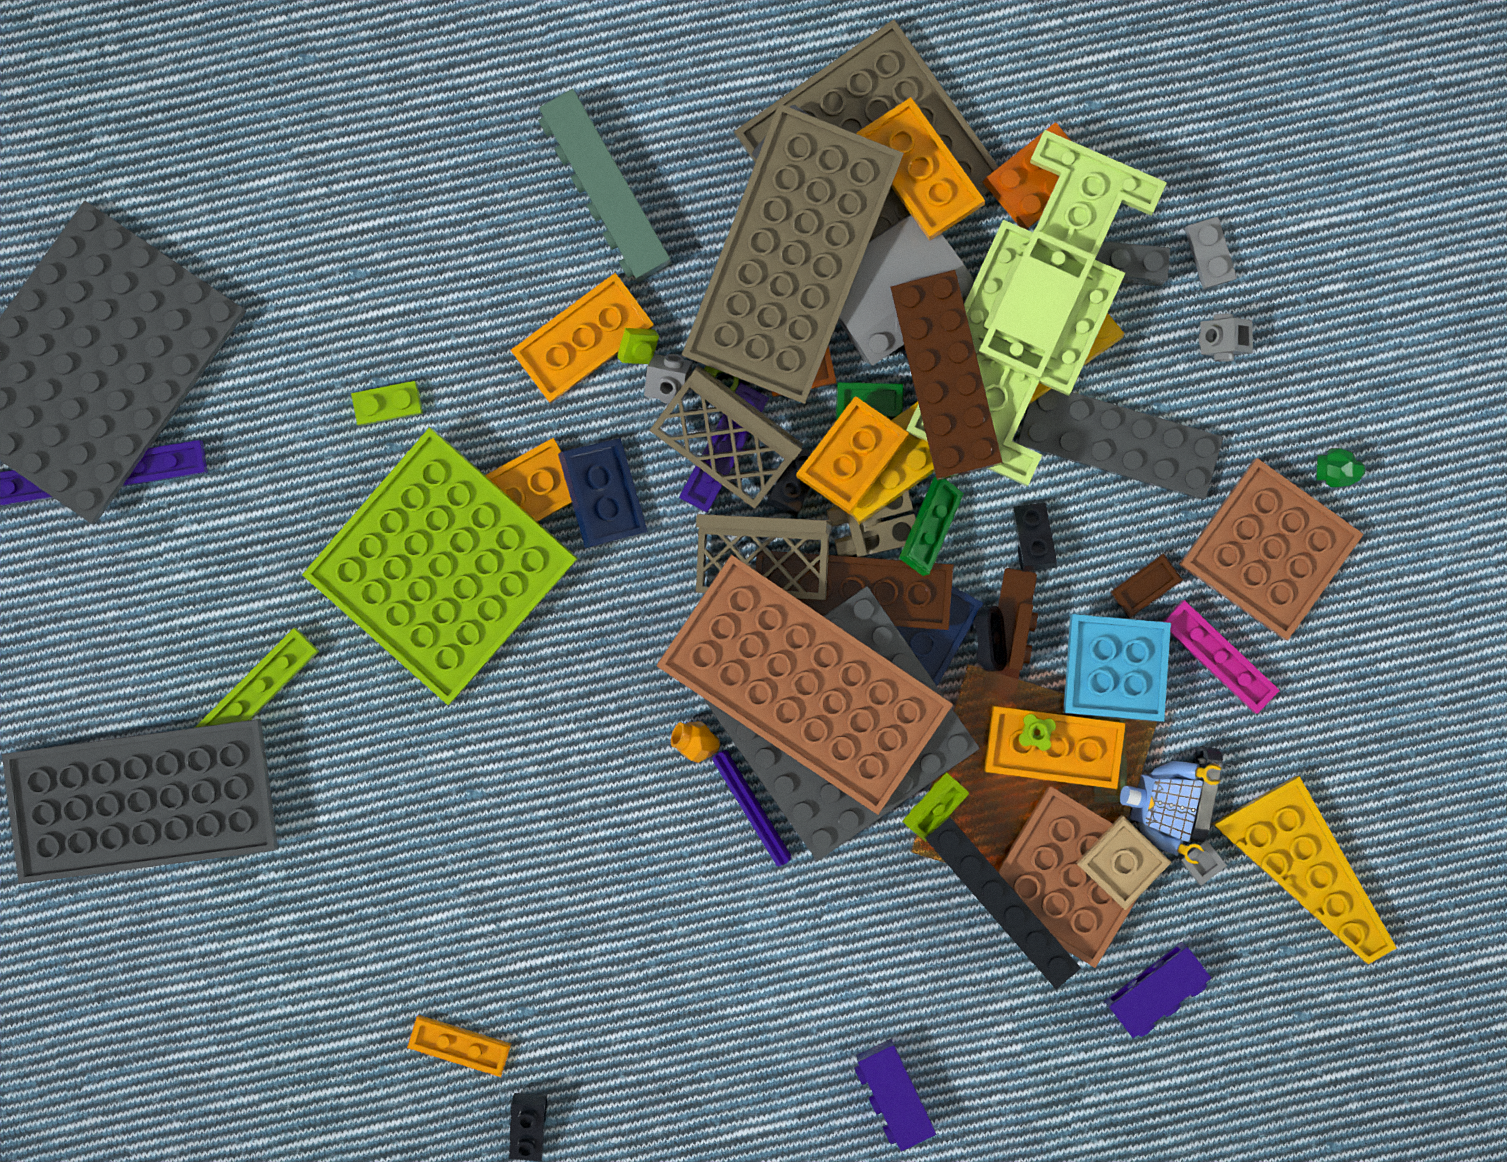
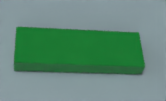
(931, 526)

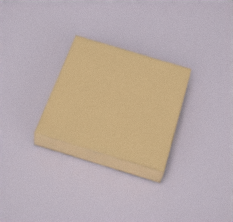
(1123, 862)

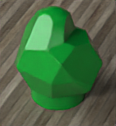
(1339, 468)

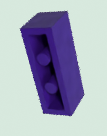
(1158, 990)
(894, 1095)

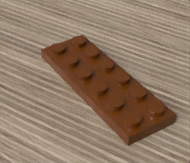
(946, 375)
(899, 589)

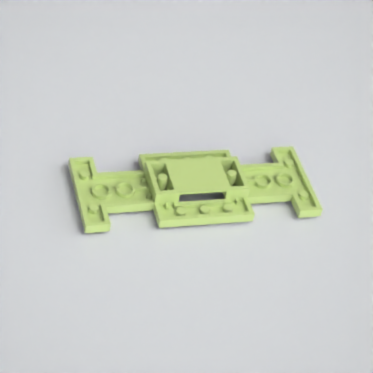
(1037, 279)

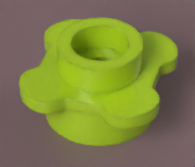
(1043, 739)

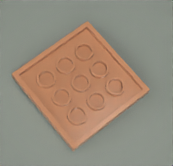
(1271, 549)
(1049, 881)

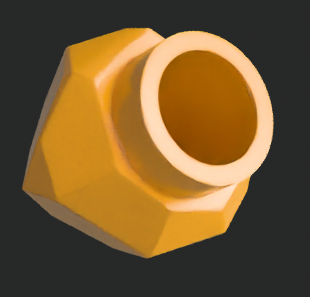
(694, 741)

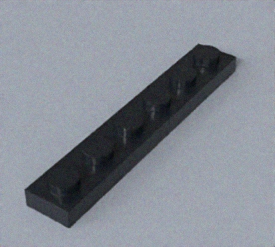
(1002, 902)

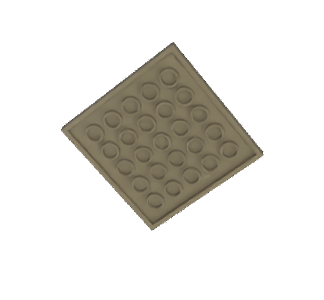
(868, 85)

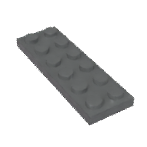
(1121, 442)

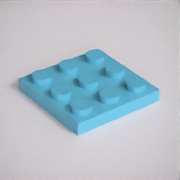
(1117, 668)

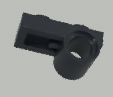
(789, 490)
(1034, 537)
(527, 1127)

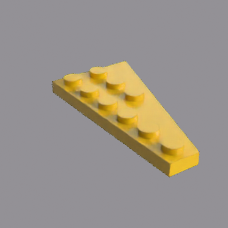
(1298, 851)

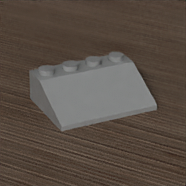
(889, 260)

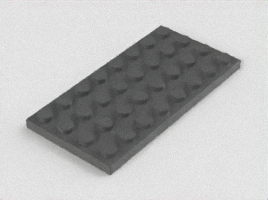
(140, 801)

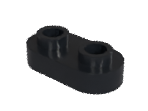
(991, 638)

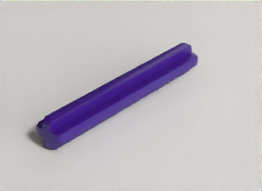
(751, 808)

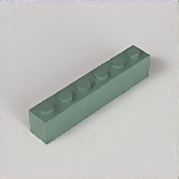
(605, 186)

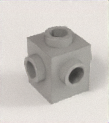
(1226, 337)
(666, 377)

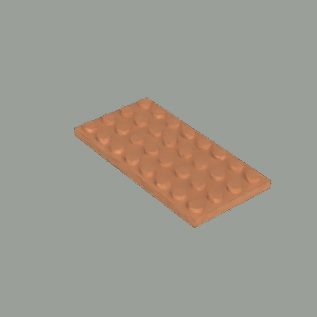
(804, 684)

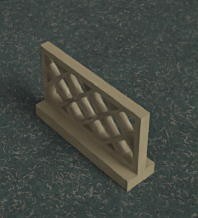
(743, 414)
(765, 527)

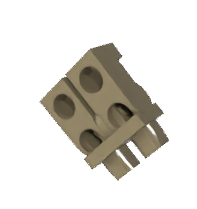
(874, 534)

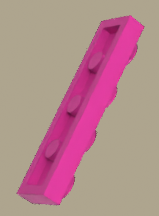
(1220, 657)

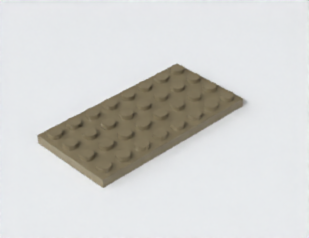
(792, 253)

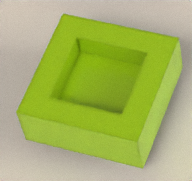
(638, 345)

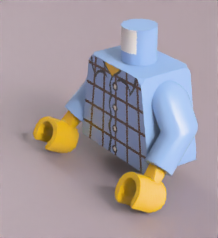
(1168, 804)

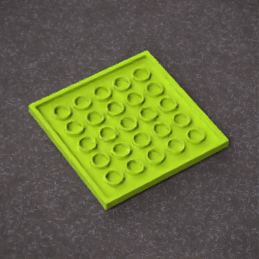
(439, 566)

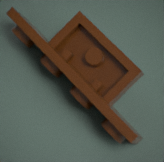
(1017, 609)

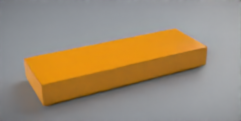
(459, 1045)

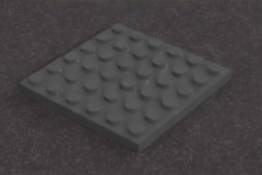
(814, 806)

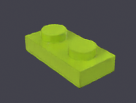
(386, 403)
(935, 806)

